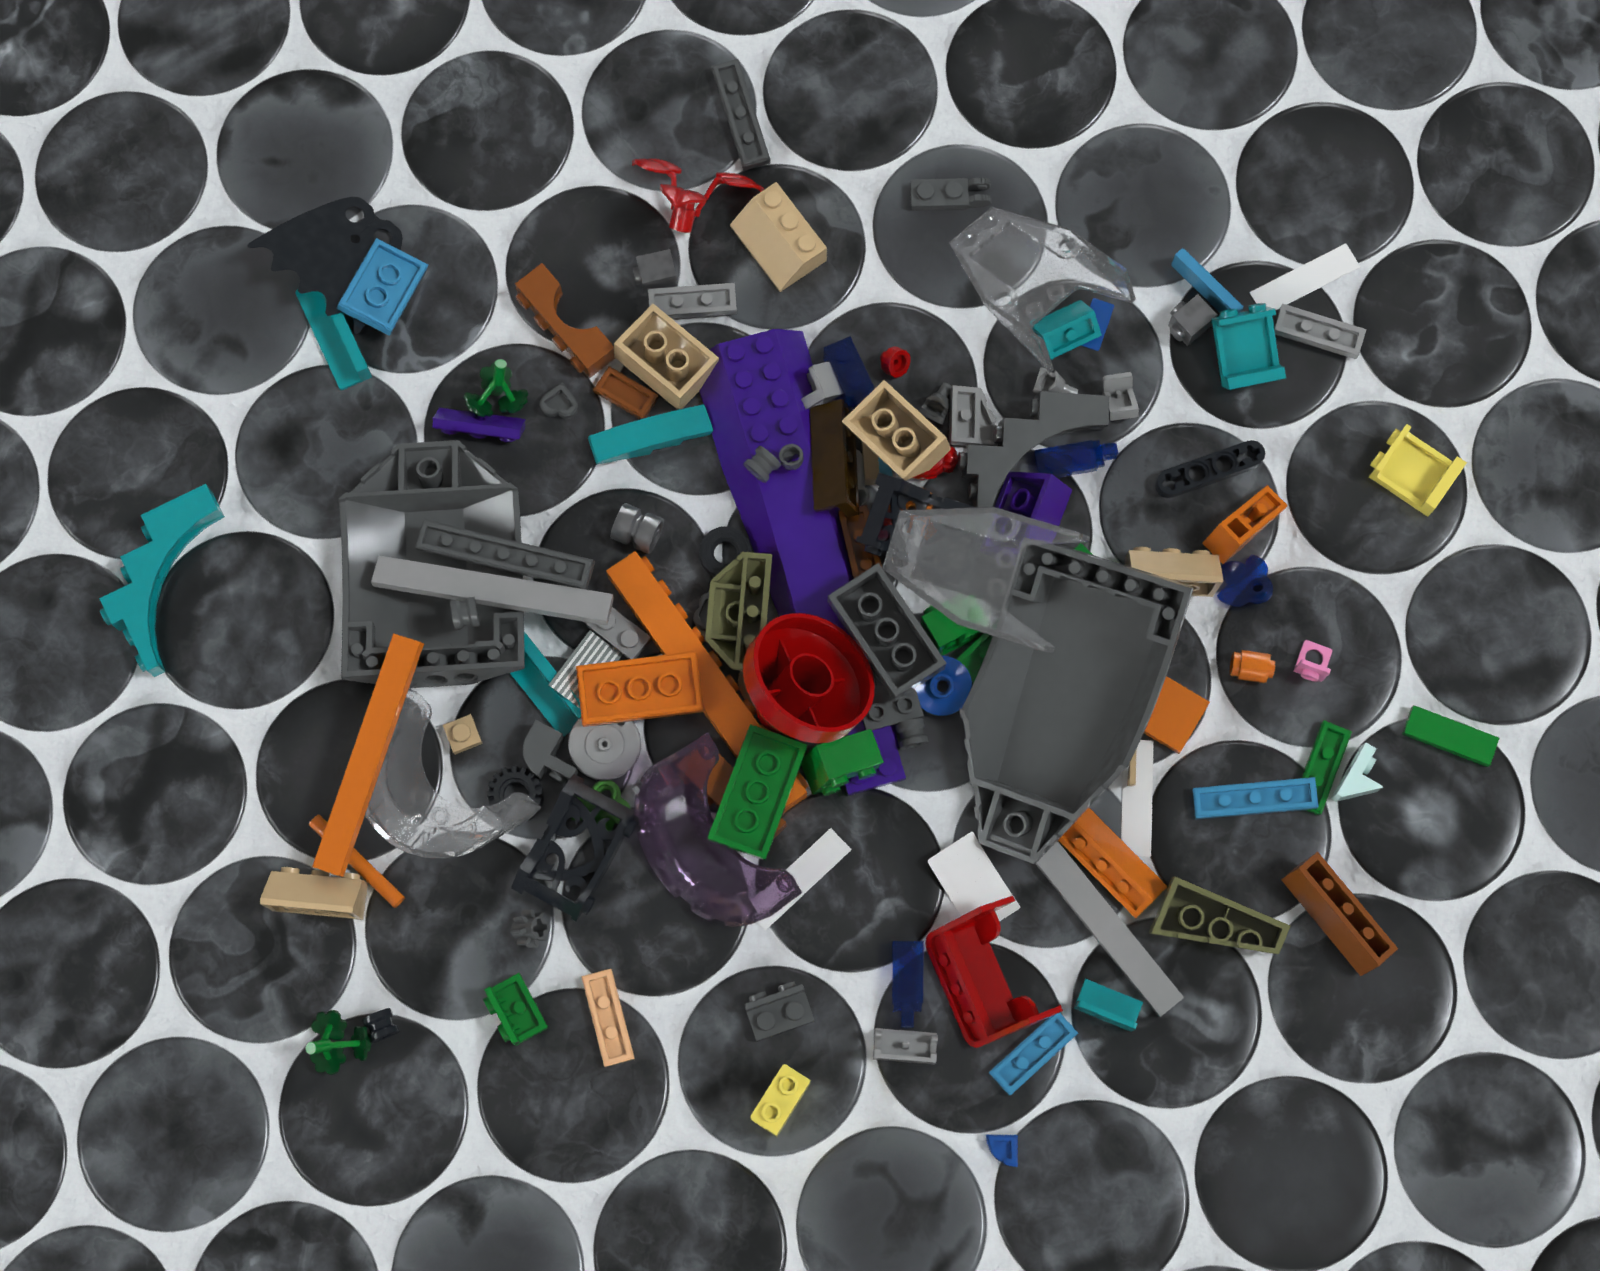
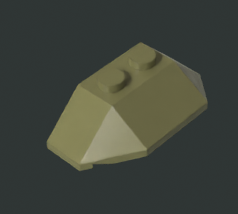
(738, 606)

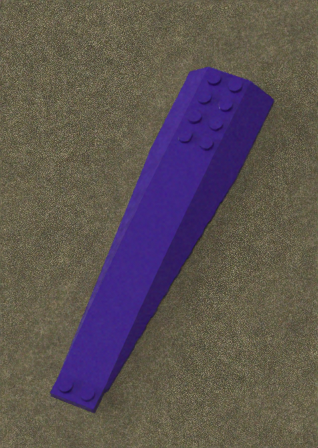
(755, 403)

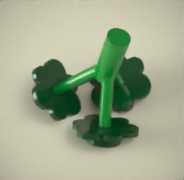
(495, 382)
(328, 1054)

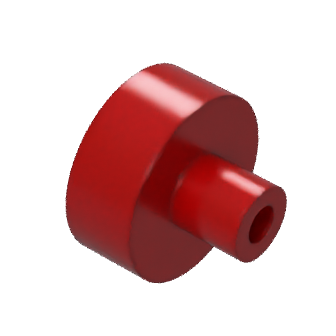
(895, 361)

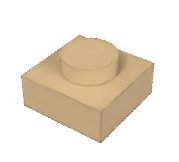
(462, 734)

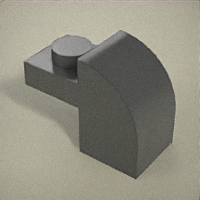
(540, 752)

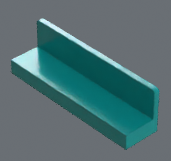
(335, 341)
(535, 683)

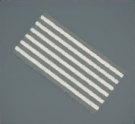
(589, 651)

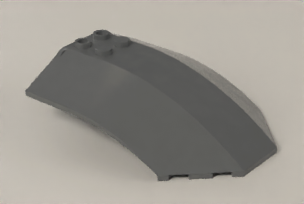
(384, 519)

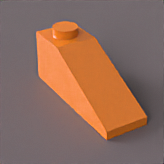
(1244, 524)

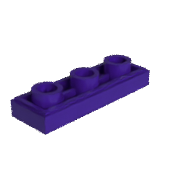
(455, 421)

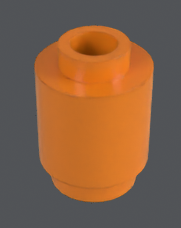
(1252, 666)

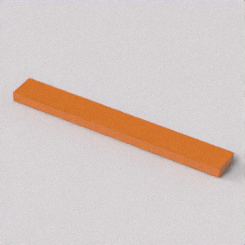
(368, 755)

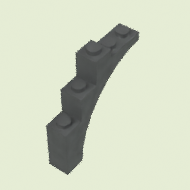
(1052, 416)

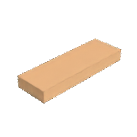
(608, 1017)

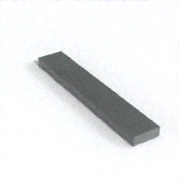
(505, 554)

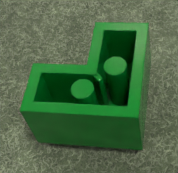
(944, 632)
(835, 762)

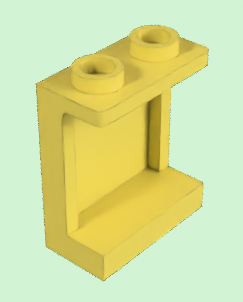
(1415, 471)
(780, 1100)

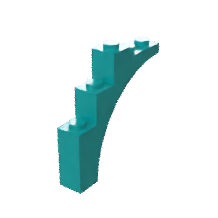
(168, 531)

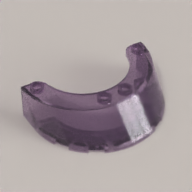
(675, 842)

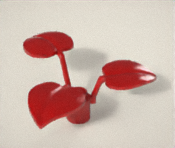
(684, 200)

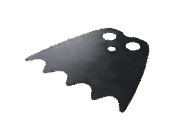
(321, 248)

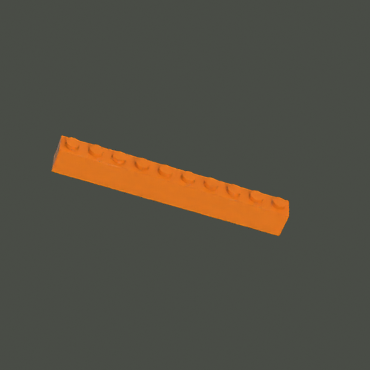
(672, 635)

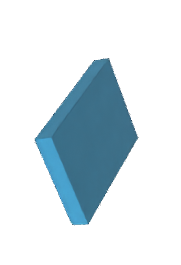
(382, 287)

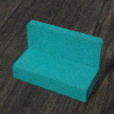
(1068, 328)
(1108, 1005)

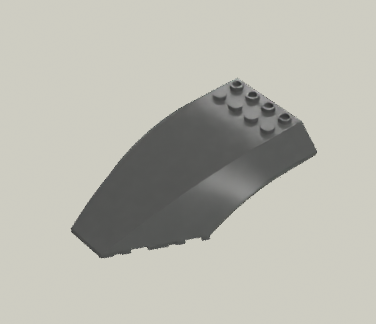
(1066, 723)

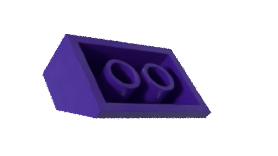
(1034, 496)

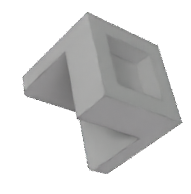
(824, 385)

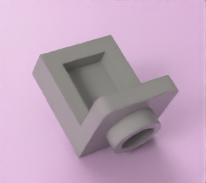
(1122, 398)

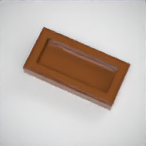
(626, 393)

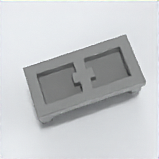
(905, 1046)

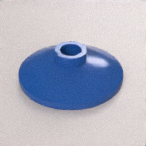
(951, 700)

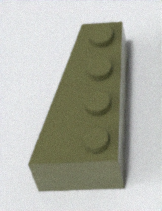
(1210, 918)

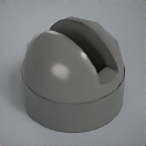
(789, 453)

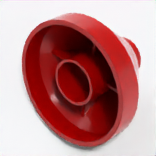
(808, 678)

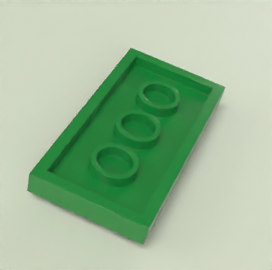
(757, 792)

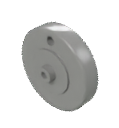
(604, 750)

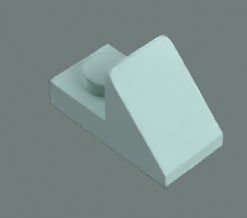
(1354, 782)

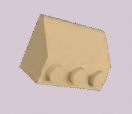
(779, 237)
(665, 356)
(897, 432)
(1194, 570)
(315, 893)

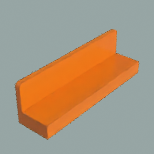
(1112, 863)

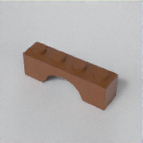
(587, 347)

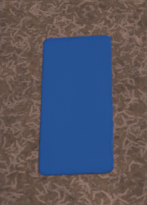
(1103, 312)

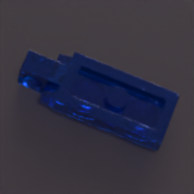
(1074, 458)
(907, 979)

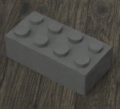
(886, 632)

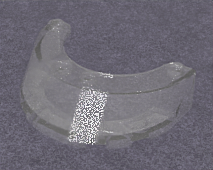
(415, 816)

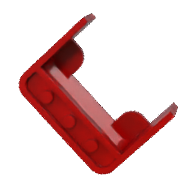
(975, 980)

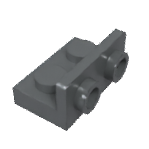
(778, 1011)

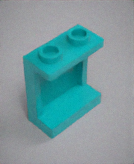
(1247, 347)

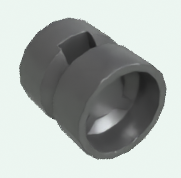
(637, 528)

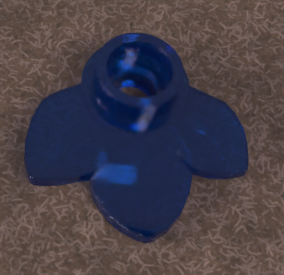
(1242, 579)

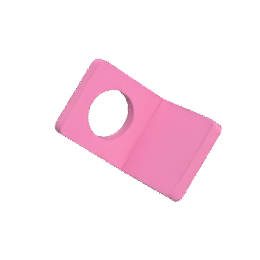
(1310, 670)

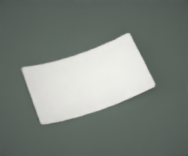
(970, 877)

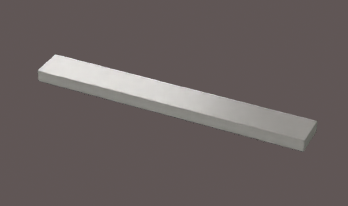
(493, 590)
(1109, 930)

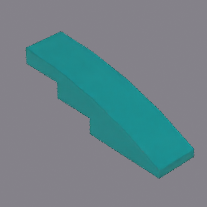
(649, 434)

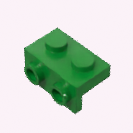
(515, 1009)

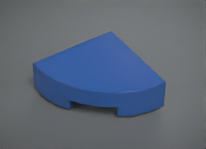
(1004, 1148)

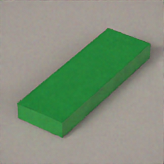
(1450, 736)
(1326, 759)

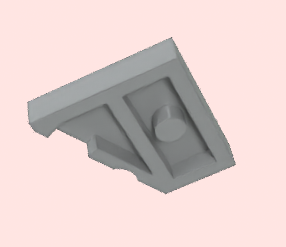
(970, 417)

